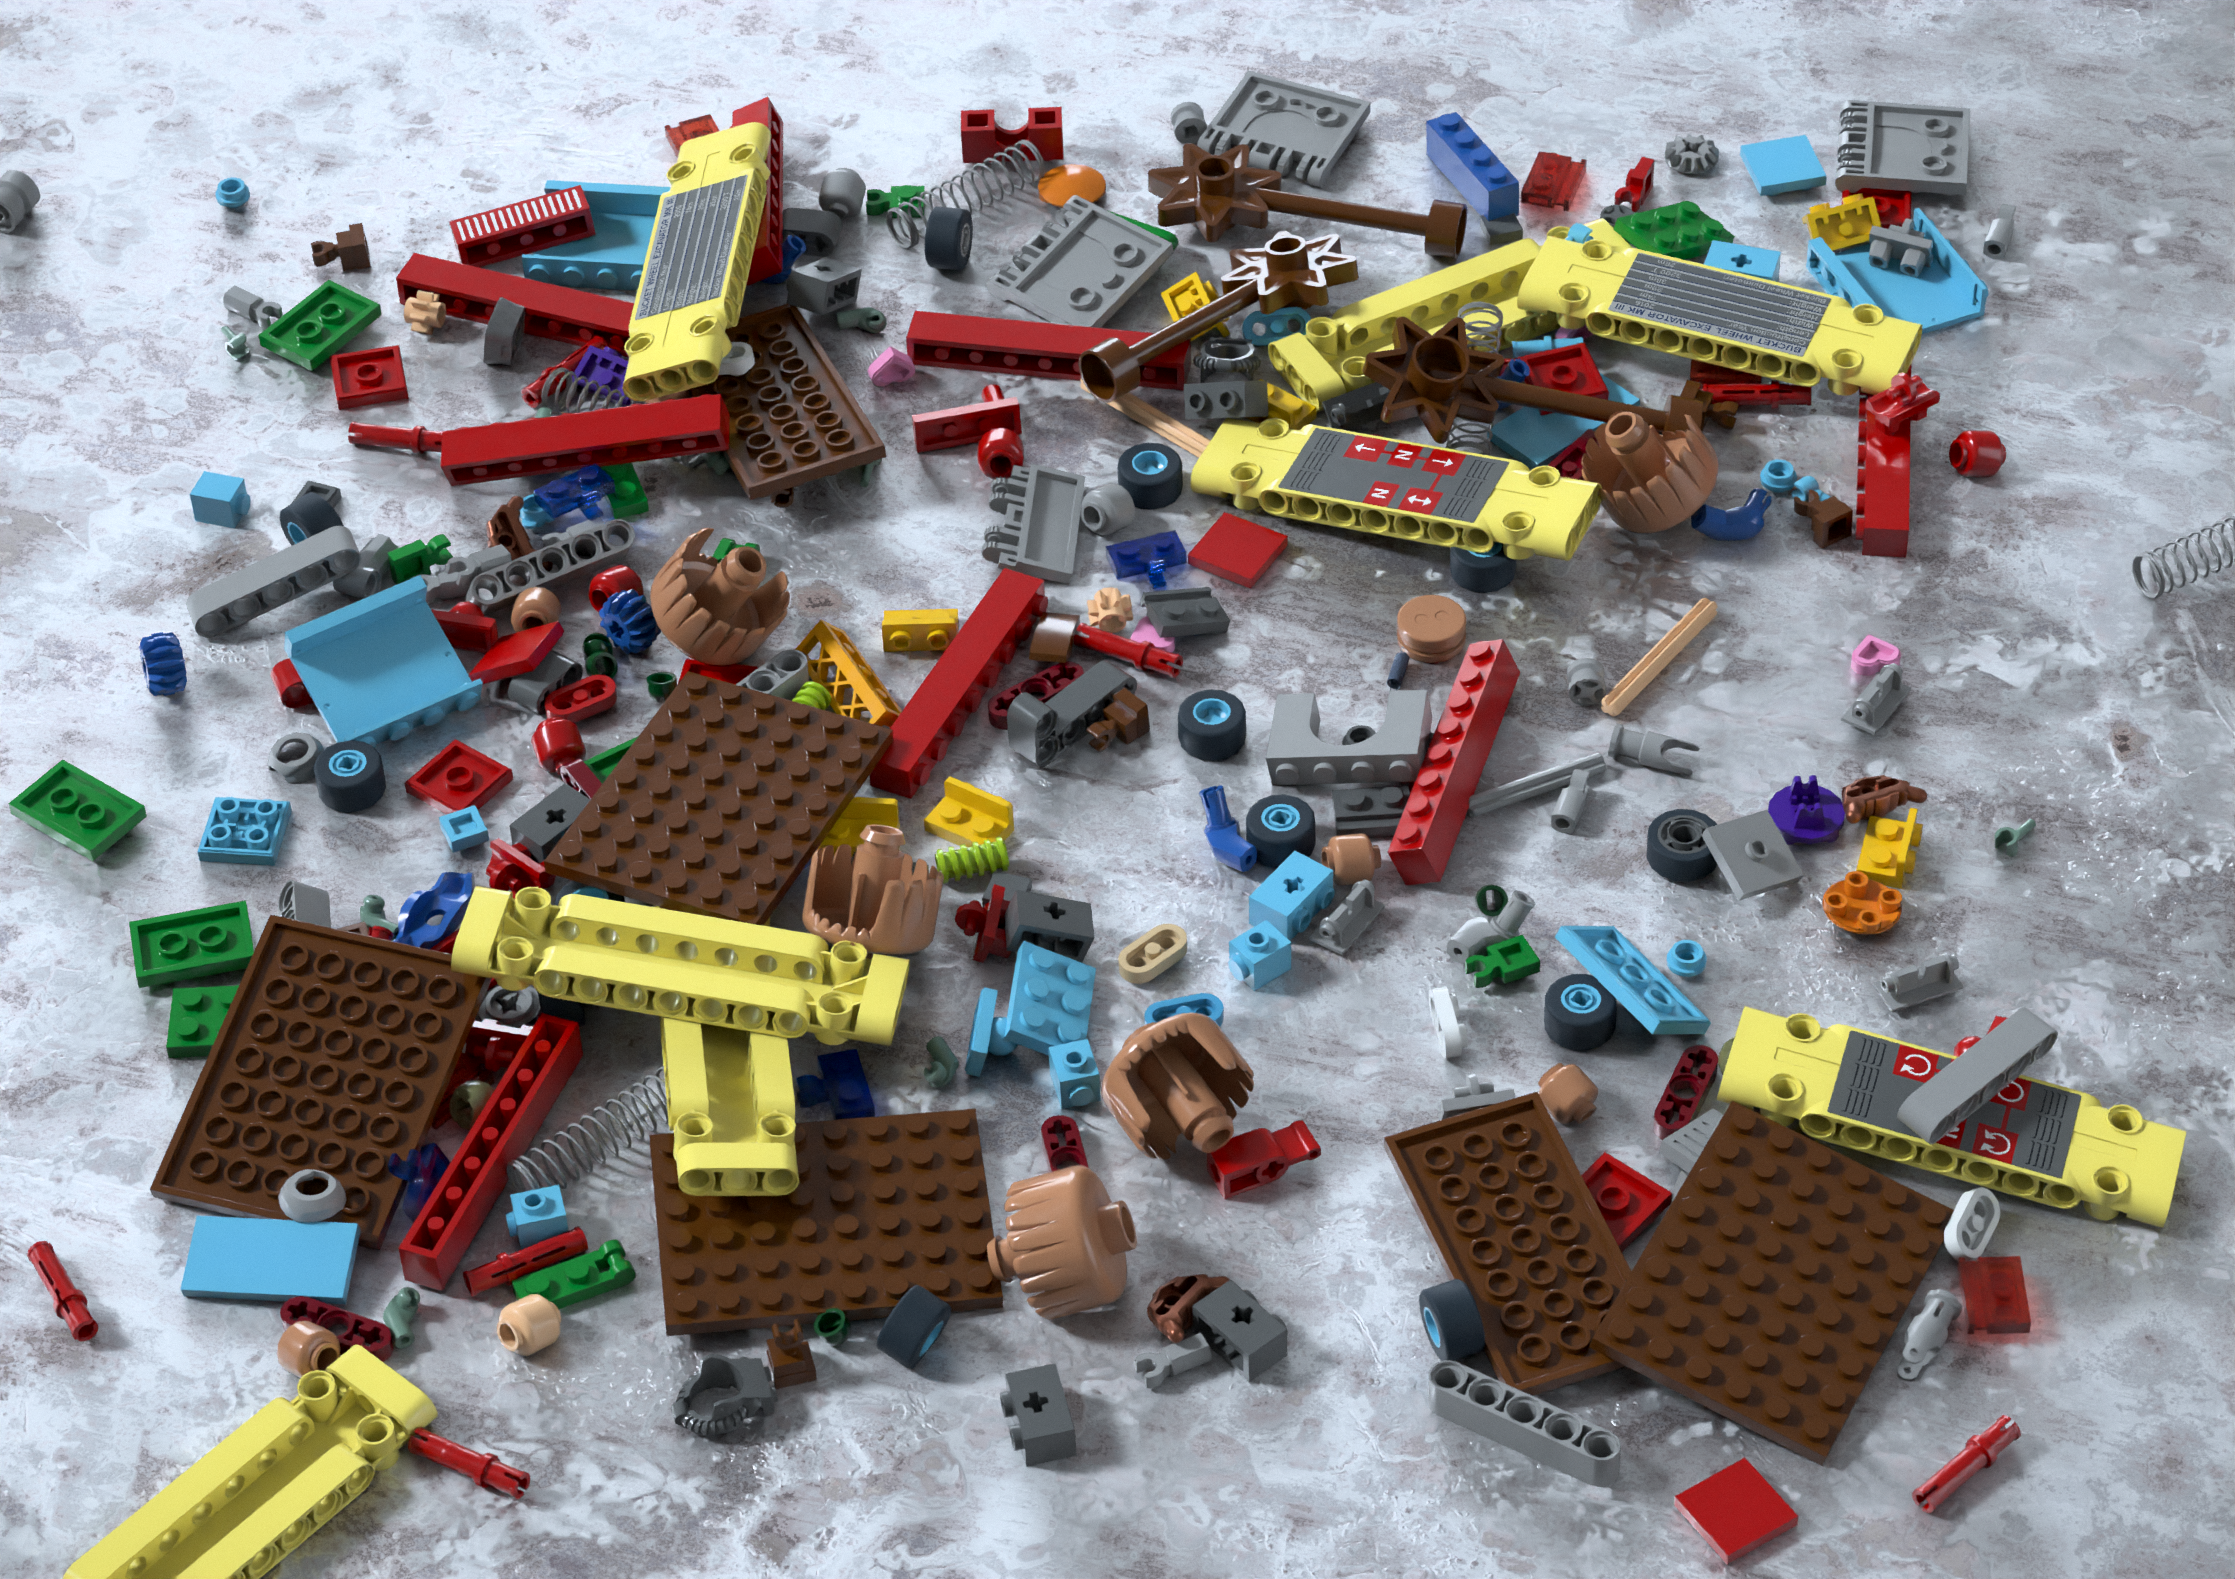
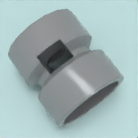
(17, 199)

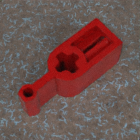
(1260, 1157)

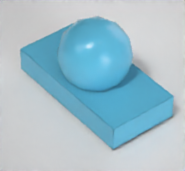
(986, 1034)

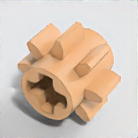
(424, 312)
(1110, 610)

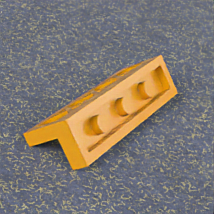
(868, 689)

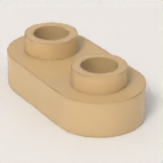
(1149, 953)

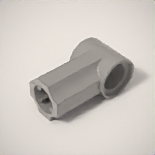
(367, 577)

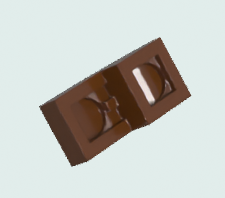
(1054, 637)

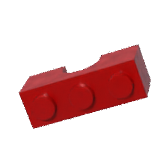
(984, 137)

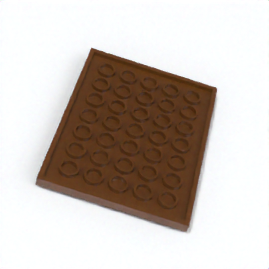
(719, 801)
(323, 1068)
(871, 1218)
(1774, 1282)

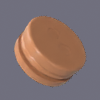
(1431, 628)

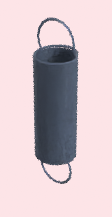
(1398, 670)

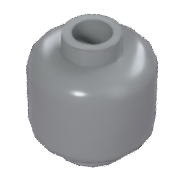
(842, 193)
(1107, 509)

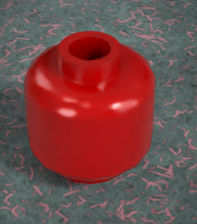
(999, 452)
(1977, 453)
(612, 581)
(557, 743)

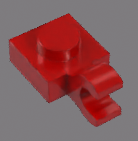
(1638, 184)

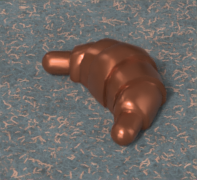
(507, 530)
(1877, 797)
(1172, 1303)

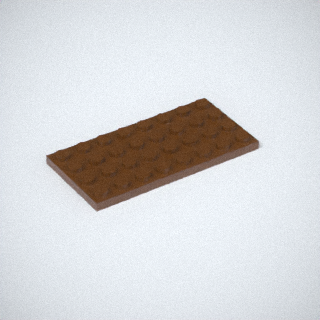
(790, 409)
(1519, 1234)

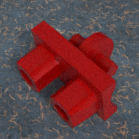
(1904, 400)
(514, 869)
(984, 921)
(494, 1043)

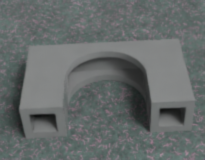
(1389, 755)

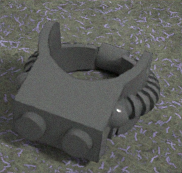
(1227, 356)
(719, 1371)

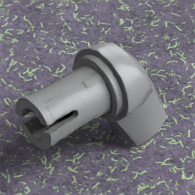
(1486, 931)

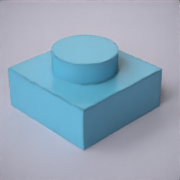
(463, 828)

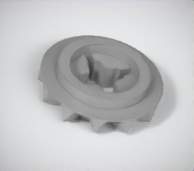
(1691, 162)
(499, 998)

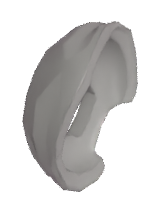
(298, 770)
(311, 1207)

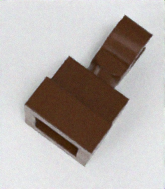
(350, 247)
(1717, 412)
(1829, 518)
(1124, 718)
(790, 1357)

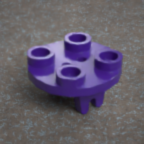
(1807, 812)

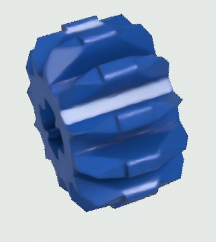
(629, 621)
(163, 664)

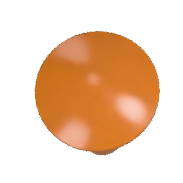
(1069, 180)
(1862, 905)

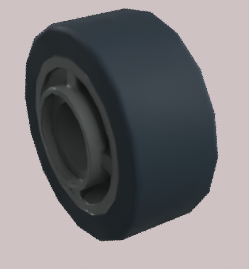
(1677, 846)

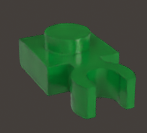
(881, 201)
(417, 558)
(1506, 959)

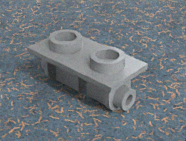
(1878, 700)
(1348, 918)
(1916, 985)

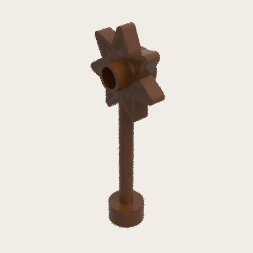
(1224, 192)
(1278, 276)
(1446, 380)

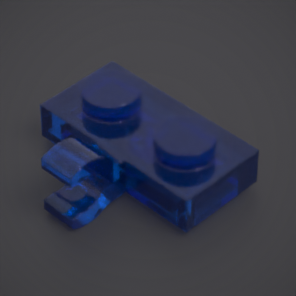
(576, 491)
(1147, 556)
(840, 1085)
(422, 1172)

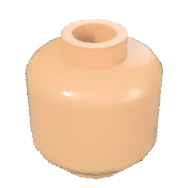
(529, 1325)

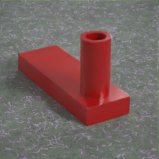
(966, 423)

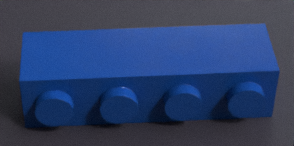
(1471, 167)

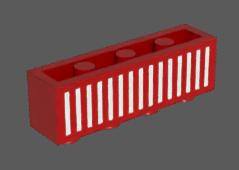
(523, 227)

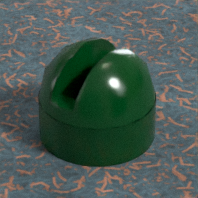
(596, 642)
(605, 661)
(661, 685)
(1499, 900)
(833, 1327)

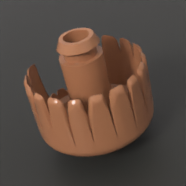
(1647, 476)
(714, 606)
(875, 897)
(1177, 1081)
(1064, 1242)

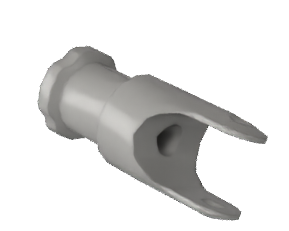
(1648, 748)
(1928, 1332)

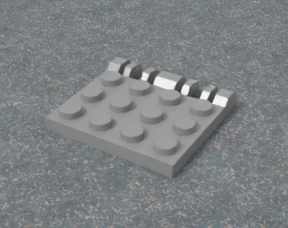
(1286, 122)
(1902, 147)
(1081, 270)

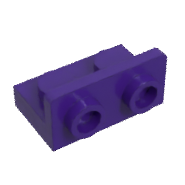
(606, 368)

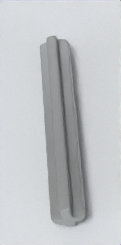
(1533, 785)

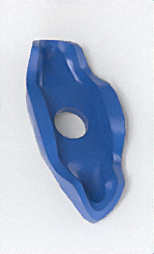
(448, 898)

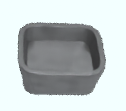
(504, 332)

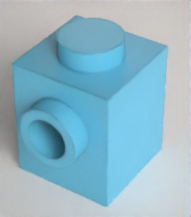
(220, 499)
(1259, 955)
(1077, 1082)
(537, 1215)

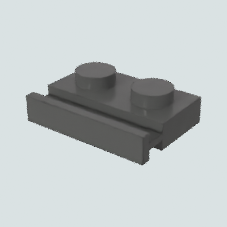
(1185, 612)
(1369, 810)

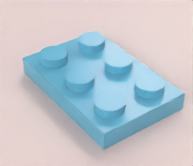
(1048, 999)

